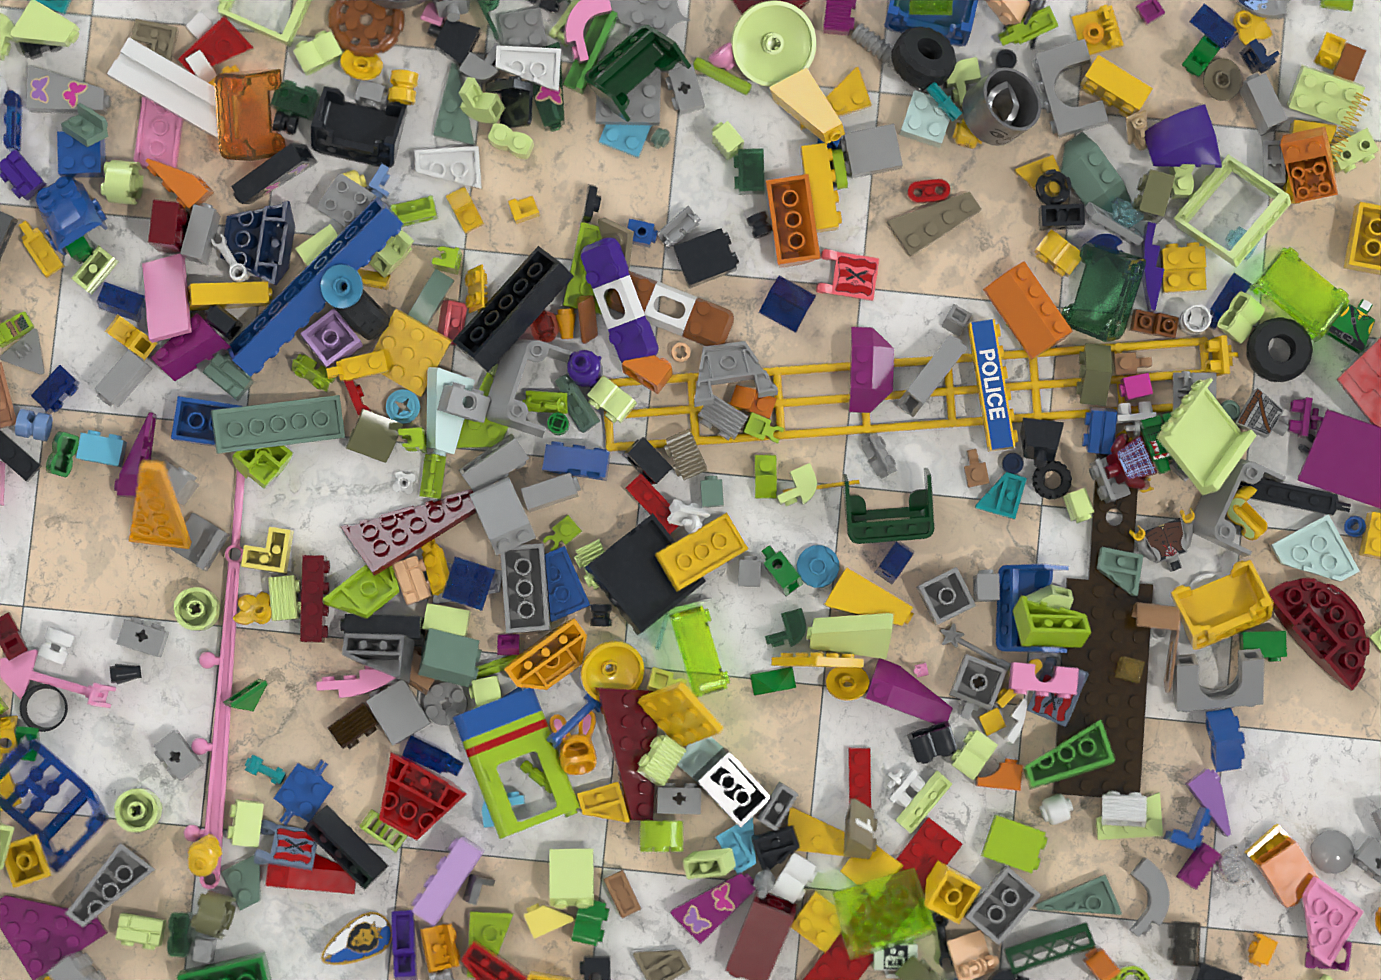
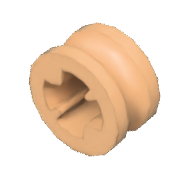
(674, 353)

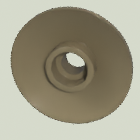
(1229, 77)

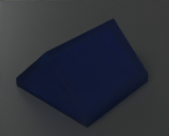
(787, 304)

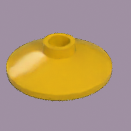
(361, 67)
(841, 677)

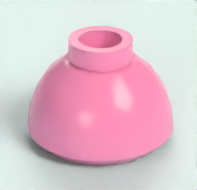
(723, 57)

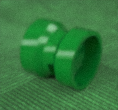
(559, 427)

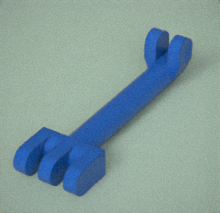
(556, 737)

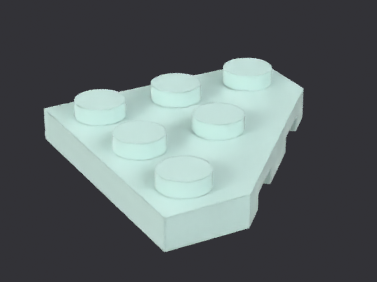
(1317, 551)

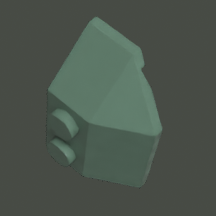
(1092, 173)

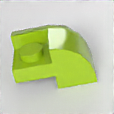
(262, 463)

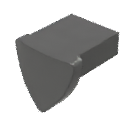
(474, 887)

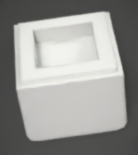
(199, 25)

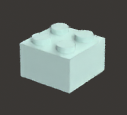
(925, 120)

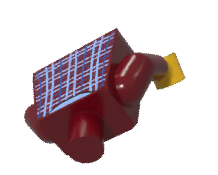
(1130, 463)

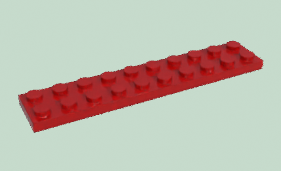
(922, 852)

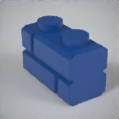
(1100, 430)

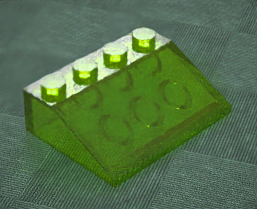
(883, 913)

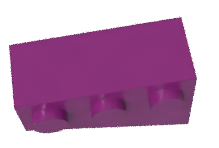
(185, 351)

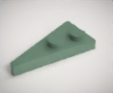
(451, 120)
(1090, 897)

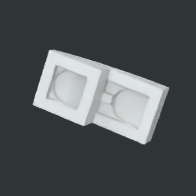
(1018, 715)

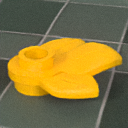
(1254, 29)
(253, 609)

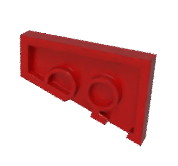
(218, 44)

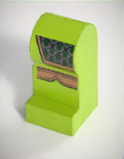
(14, 328)

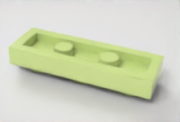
(924, 802)

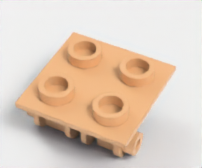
(971, 956)

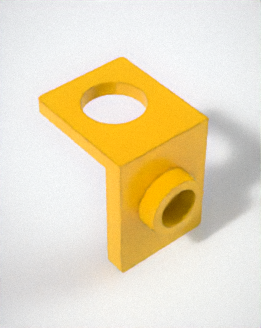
(7, 729)

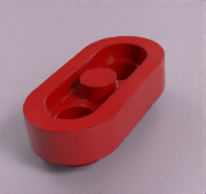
(928, 188)

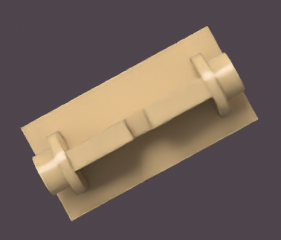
(1136, 126)

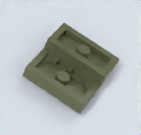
(374, 436)

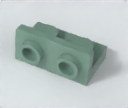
(86, 127)

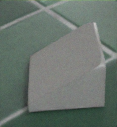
(956, 320)

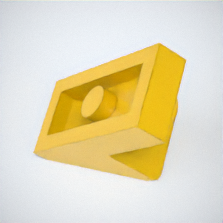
(465, 209)

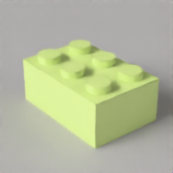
(1324, 95)

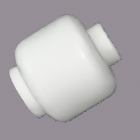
(1056, 809)

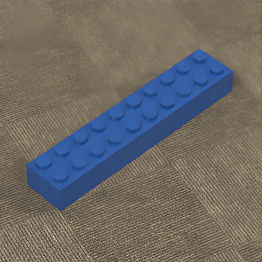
(304, 295)

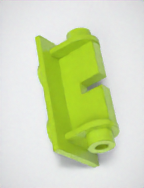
(304, 367)
(546, 401)
(432, 476)

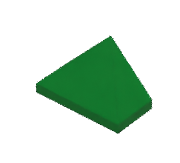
(773, 681)
(247, 697)

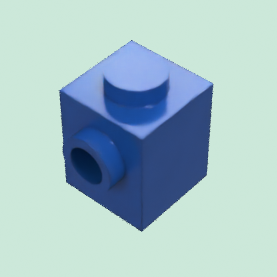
(643, 232)

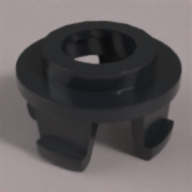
(1053, 176)

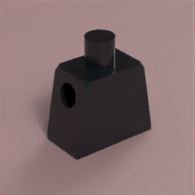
(455, 39)
(1040, 440)

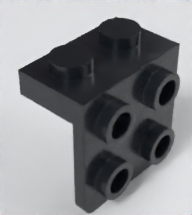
(516, 98)

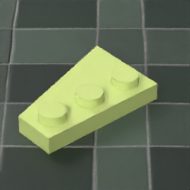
(1152, 828)

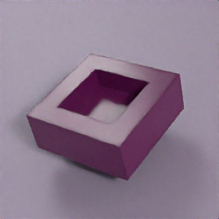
(1150, 10)
(508, 644)

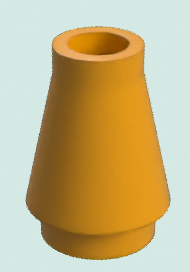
(566, 322)

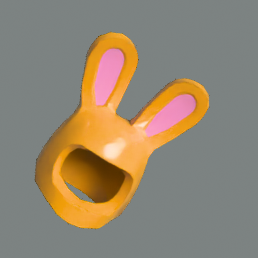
(576, 750)

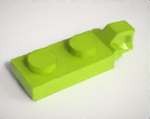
(1038, 24)

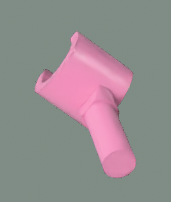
(921, 670)

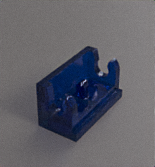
(1214, 26)
(121, 301)

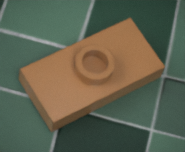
(622, 894)

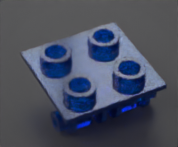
(468, 583)

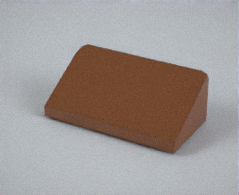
(587, 318)

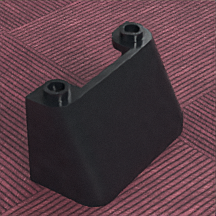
(357, 130)

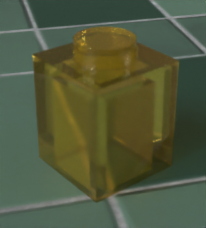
(1129, 669)

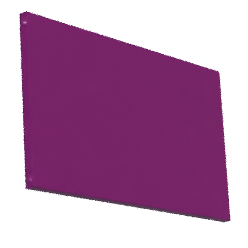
(1345, 459)

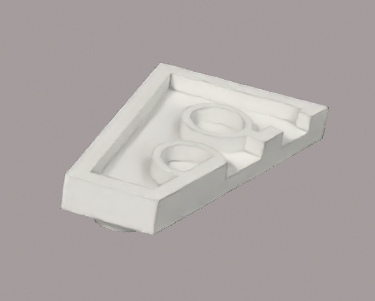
(531, 63)
(451, 164)

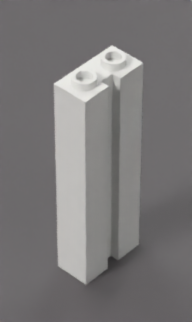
(166, 85)

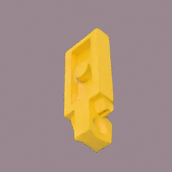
(40, 250)
(359, 366)
(435, 566)

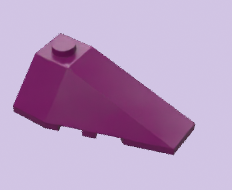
(140, 451)

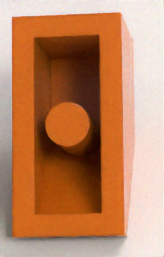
(649, 371)
(1100, 964)

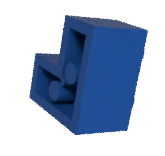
(1225, 739)

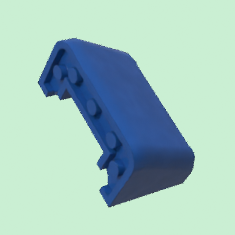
(953, 27)

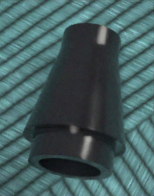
(123, 673)

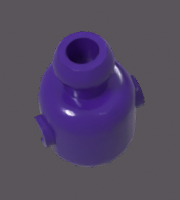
(584, 368)

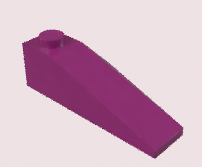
(902, 692)

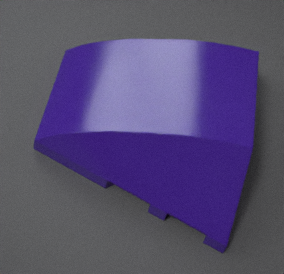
(1184, 140)

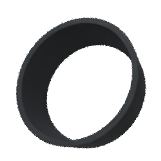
(23, 707)

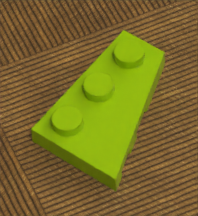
(489, 930)

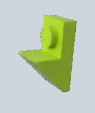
(765, 476)

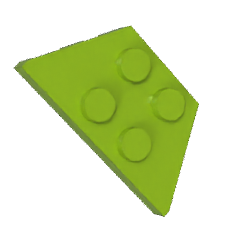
(481, 434)
(363, 592)

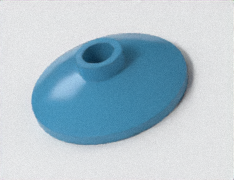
(332, 286)

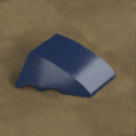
(262, 240)

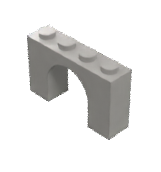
(1051, 65)
(1245, 689)

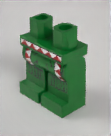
(1159, 455)

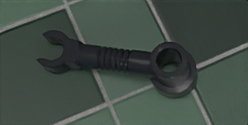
(940, 926)

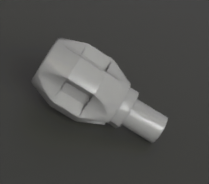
(764, 882)

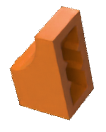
(1005, 777)

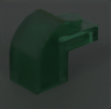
(794, 627)

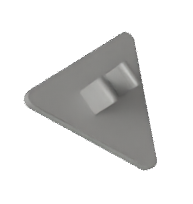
(26, 353)

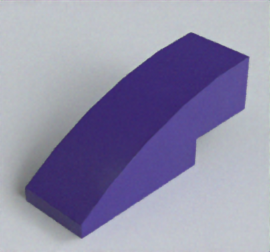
(404, 945)

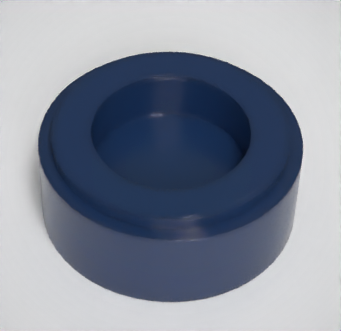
(1012, 463)

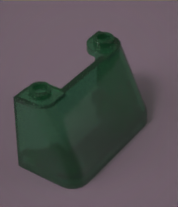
(1105, 292)

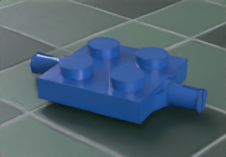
(303, 792)

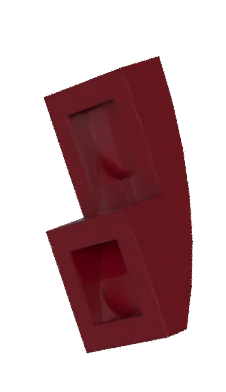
(10, 637)

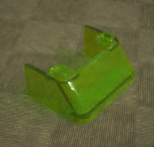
(699, 651)

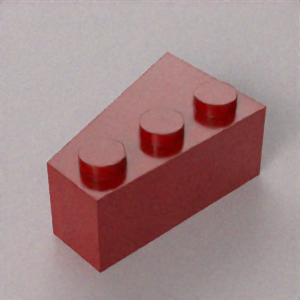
(489, 966)

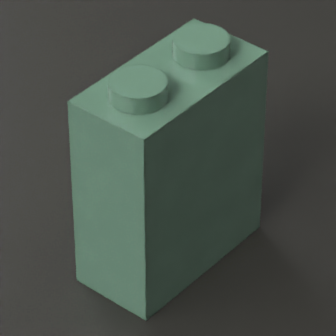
(449, 657)

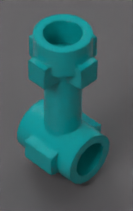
(255, 765)

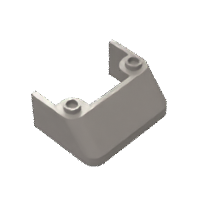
(502, 405)
(1212, 507)

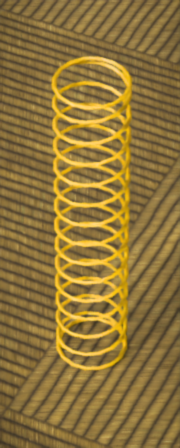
(1349, 135)

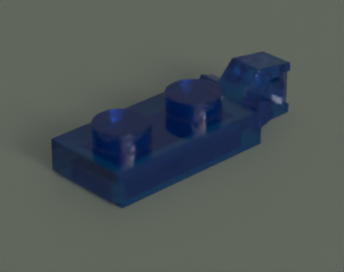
(1230, 290)
(431, 757)

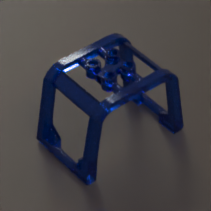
(55, 859)

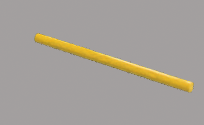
(830, 485)

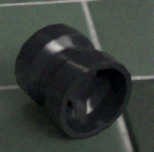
(285, 122)
(760, 226)
(601, 610)

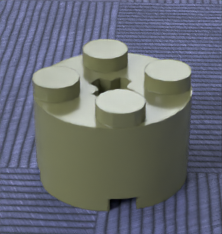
(214, 914)

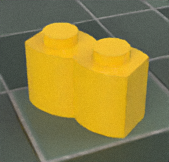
(1058, 253)

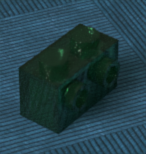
(296, 100)
(750, 171)

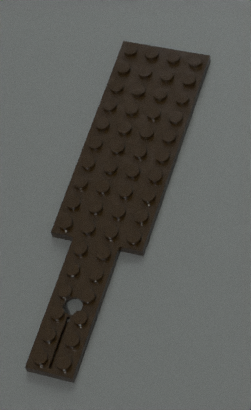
(1113, 635)

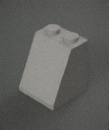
(502, 516)

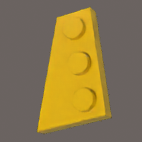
(815, 834)

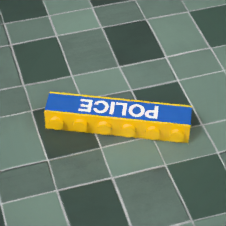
(991, 385)

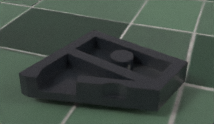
(775, 846)

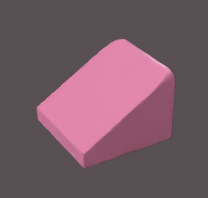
(430, 15)

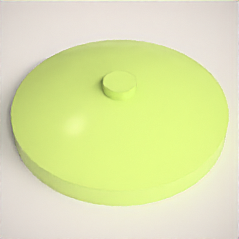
(773, 42)

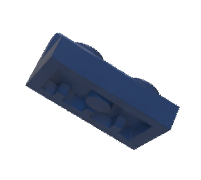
(1255, 57)

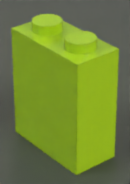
(1014, 844)

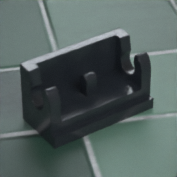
(647, 460)

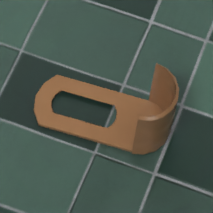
(1165, 618)

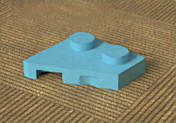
(625, 138)
(741, 844)

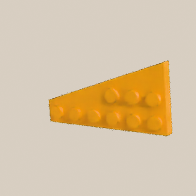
(156, 510)

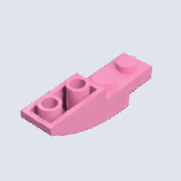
(351, 686)

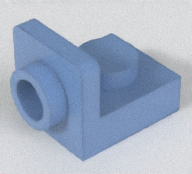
(380, 178)

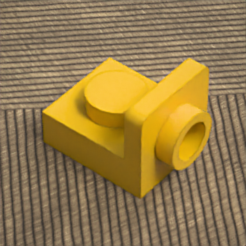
(1330, 51)

